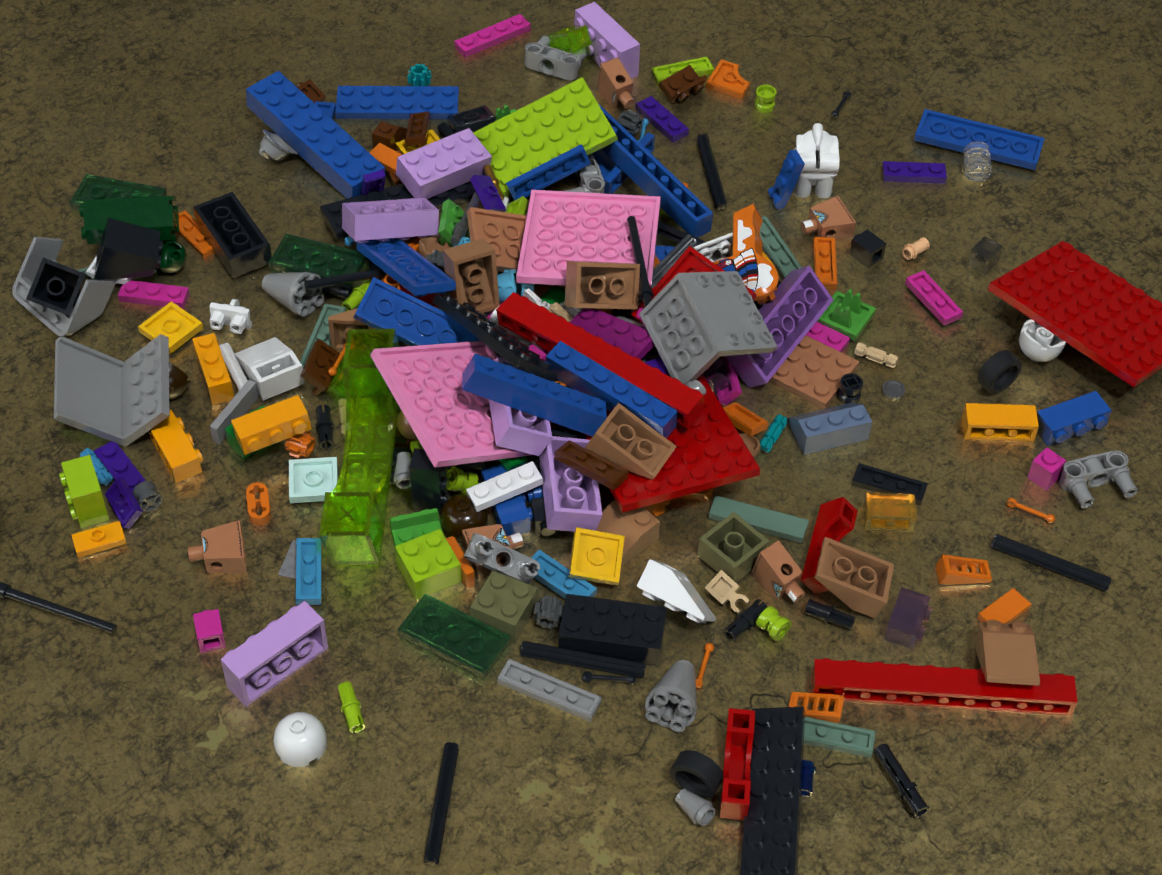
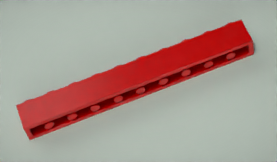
(547, 329)
(941, 687)

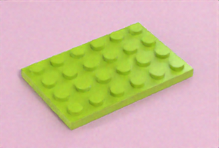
(545, 131)

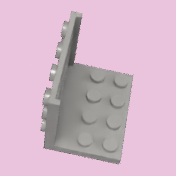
(703, 319)
(111, 395)

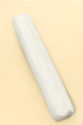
(233, 366)

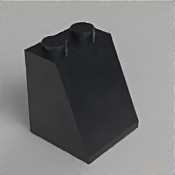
(127, 251)
(57, 286)

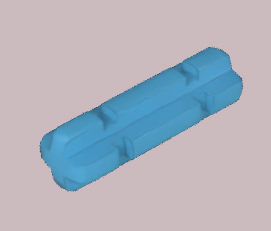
(102, 475)

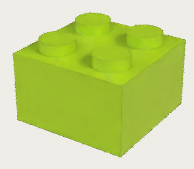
(83, 491)
(428, 564)

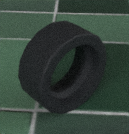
(999, 371)
(696, 773)

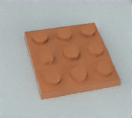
(502, 231)
(814, 372)

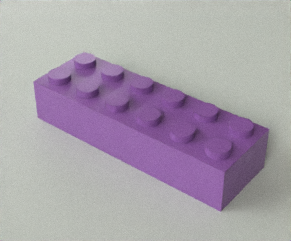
(789, 318)

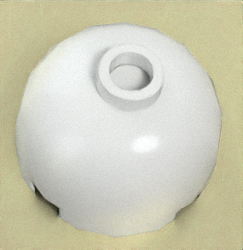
(1039, 343)
(299, 739)

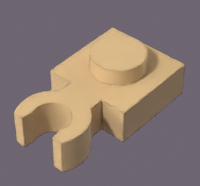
(726, 590)

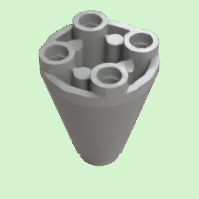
(290, 291)
(674, 698)

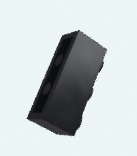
(428, 483)

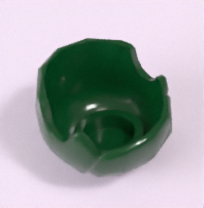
(173, 257)

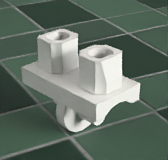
(230, 314)

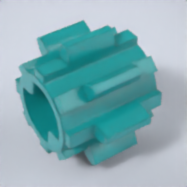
(419, 75)

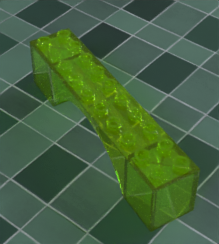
(358, 505)

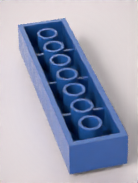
(311, 133)

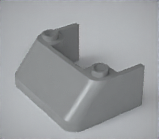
(89, 303)

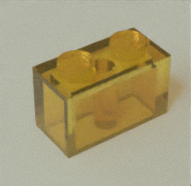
(889, 512)

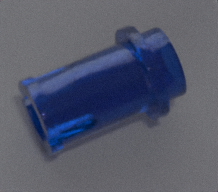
(807, 778)

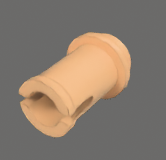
(911, 251)

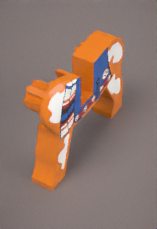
(747, 256)

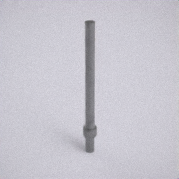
(461, 227)

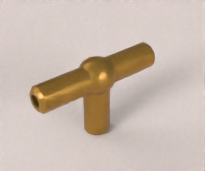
(489, 172)

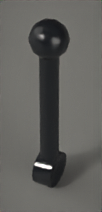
(846, 95)
(587, 676)

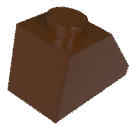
(388, 135)

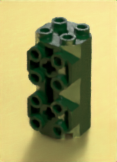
(147, 212)

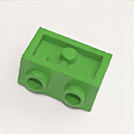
(414, 525)

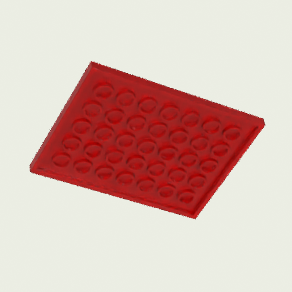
(1088, 310)
(705, 458)

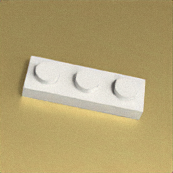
(504, 486)

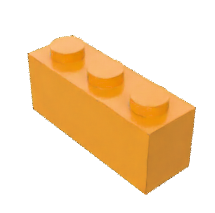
(213, 368)
(1000, 422)
(271, 424)
(176, 448)

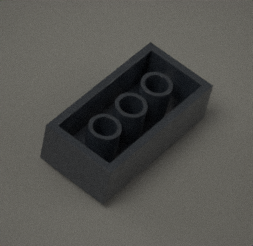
(232, 234)
(613, 628)

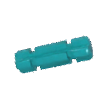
(773, 433)

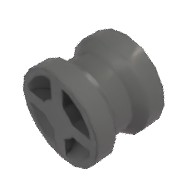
(147, 496)

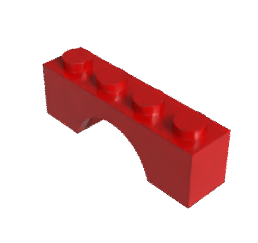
(834, 522)
(737, 764)

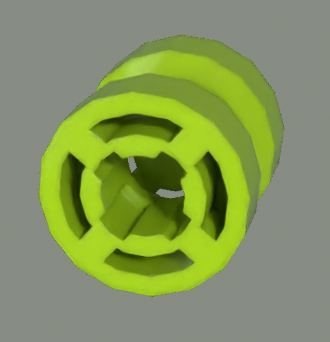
(765, 98)
(461, 480)
(773, 623)

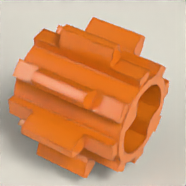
(300, 445)

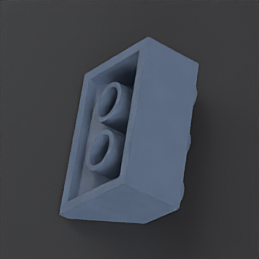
(831, 427)

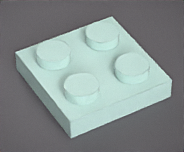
(312, 478)

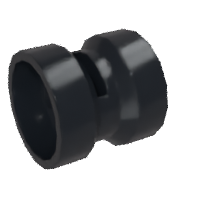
(850, 388)

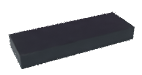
(887, 482)

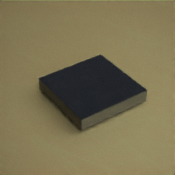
(472, 119)

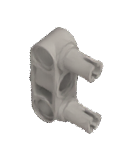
(553, 61)
(589, 178)
(1096, 471)
(484, 553)

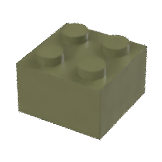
(732, 547)
(505, 604)

